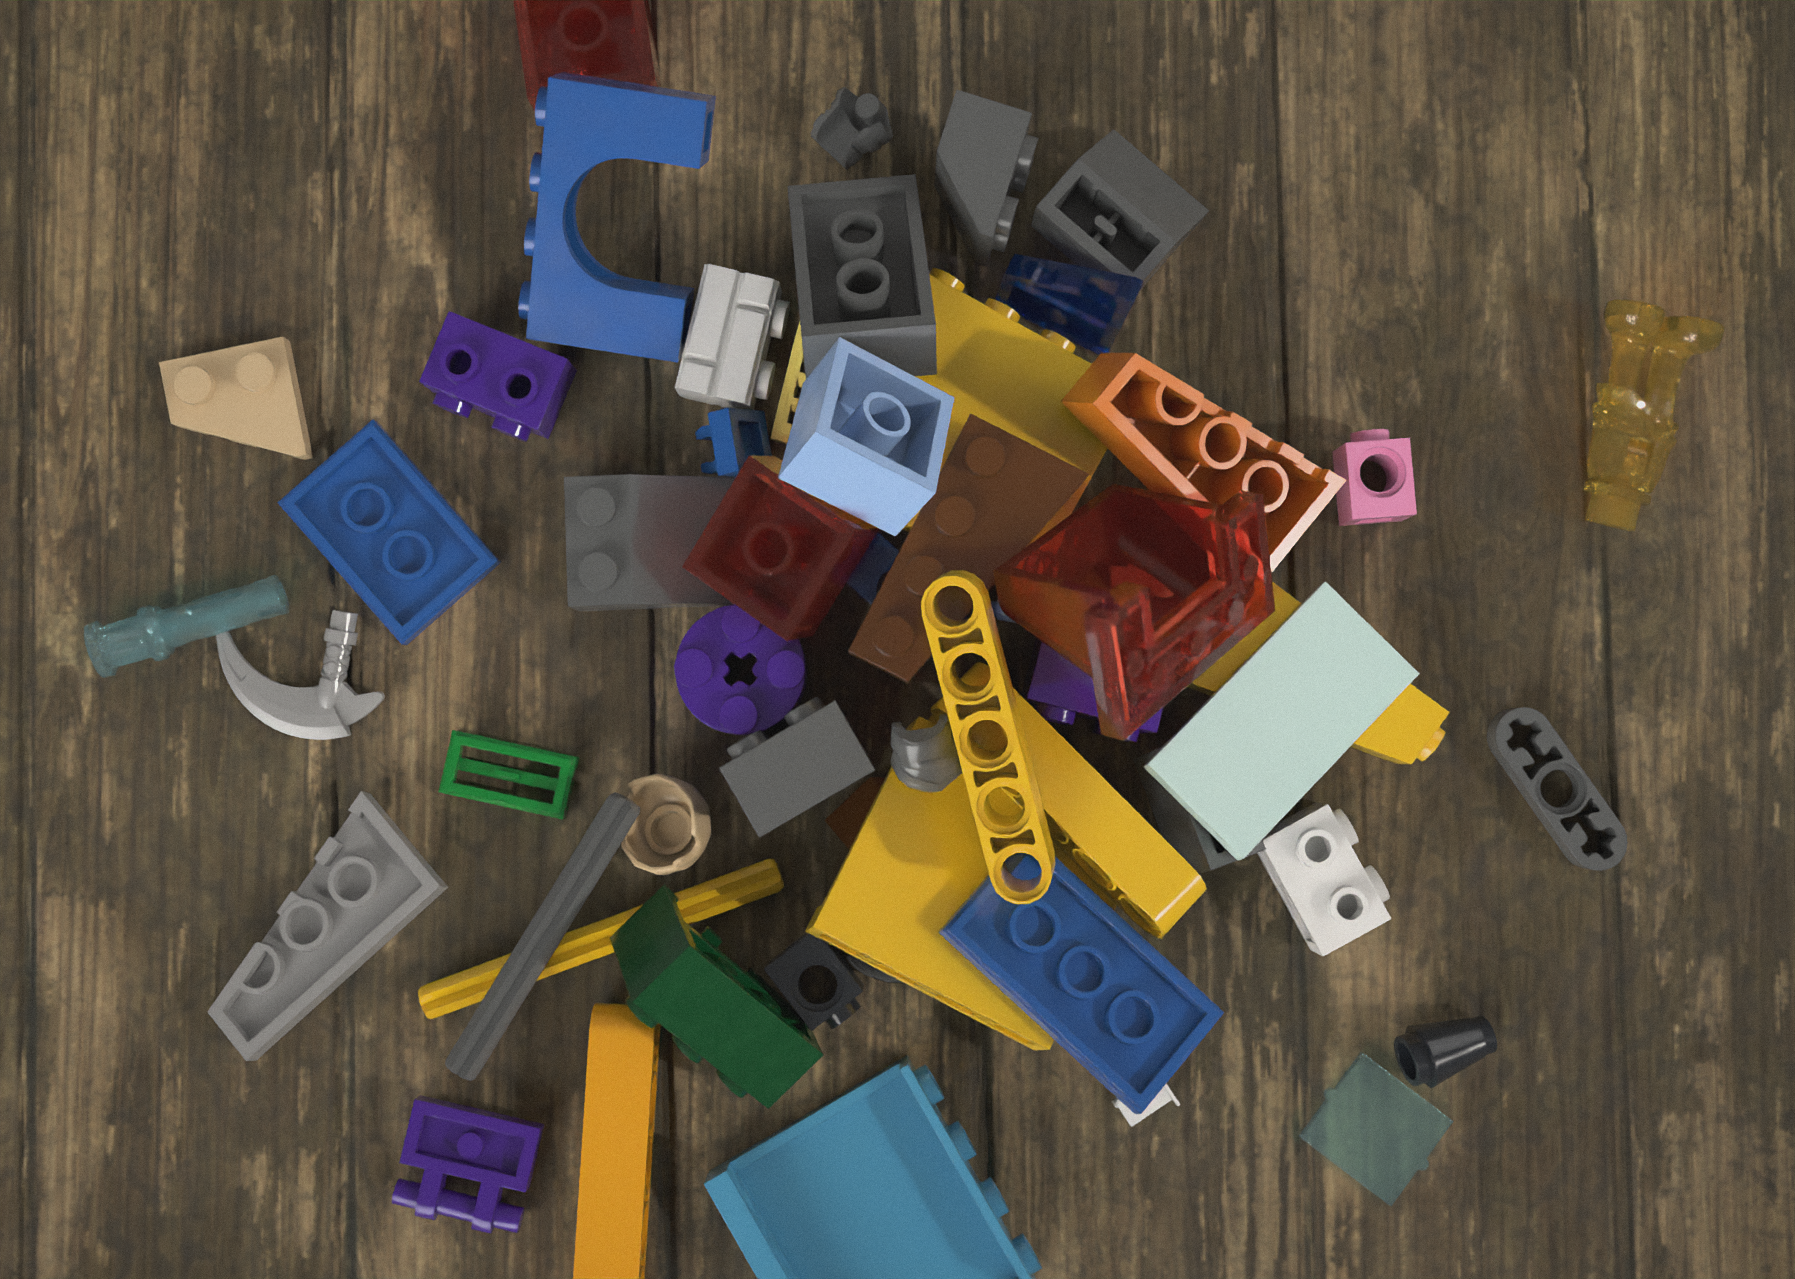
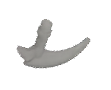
(303, 712)

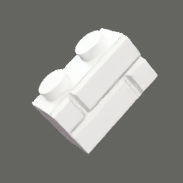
(731, 339)

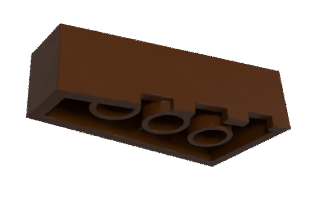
(984, 511)

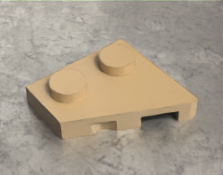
(241, 396)

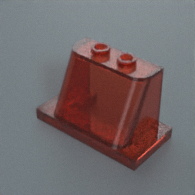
(1143, 593)

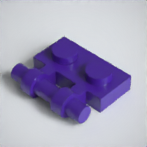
(472, 1146)

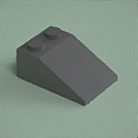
(863, 271)
(633, 538)

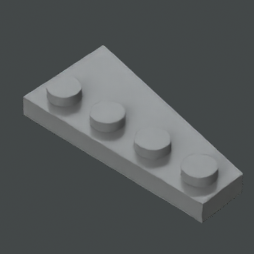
(346, 910)

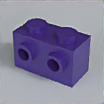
(498, 377)

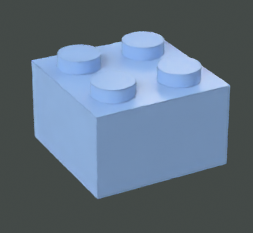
(867, 437)

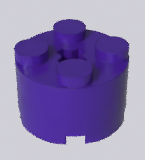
(704, 672)

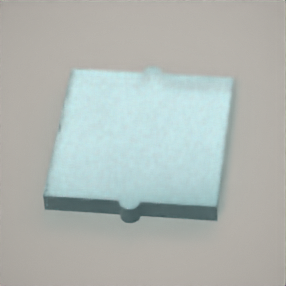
(1376, 1128)

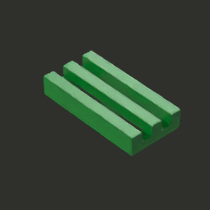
(562, 785)

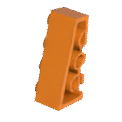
(1195, 448)

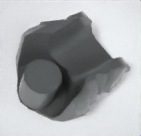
(852, 127)
(926, 756)

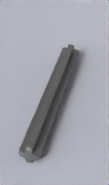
(542, 936)

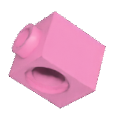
(1358, 503)

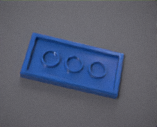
(1085, 980)

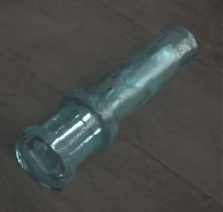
(159, 631)

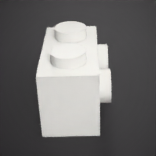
(1323, 879)

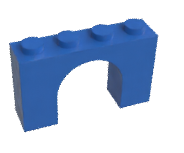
(570, 292)

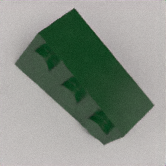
(711, 1002)

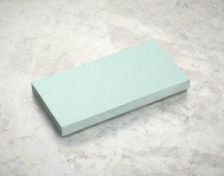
(1281, 721)

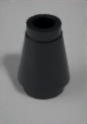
(1441, 1049)

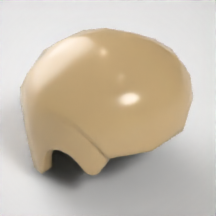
(670, 825)

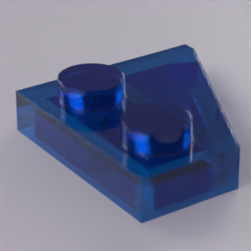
(1070, 299)

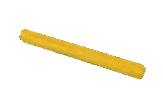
(594, 939)

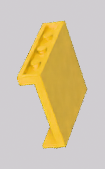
(1008, 379)
(906, 880)

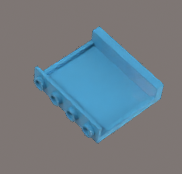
(870, 1192)

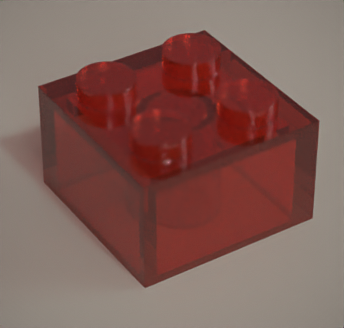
(586, 39)
(778, 550)

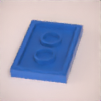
(389, 532)

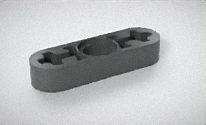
(1570, 836)

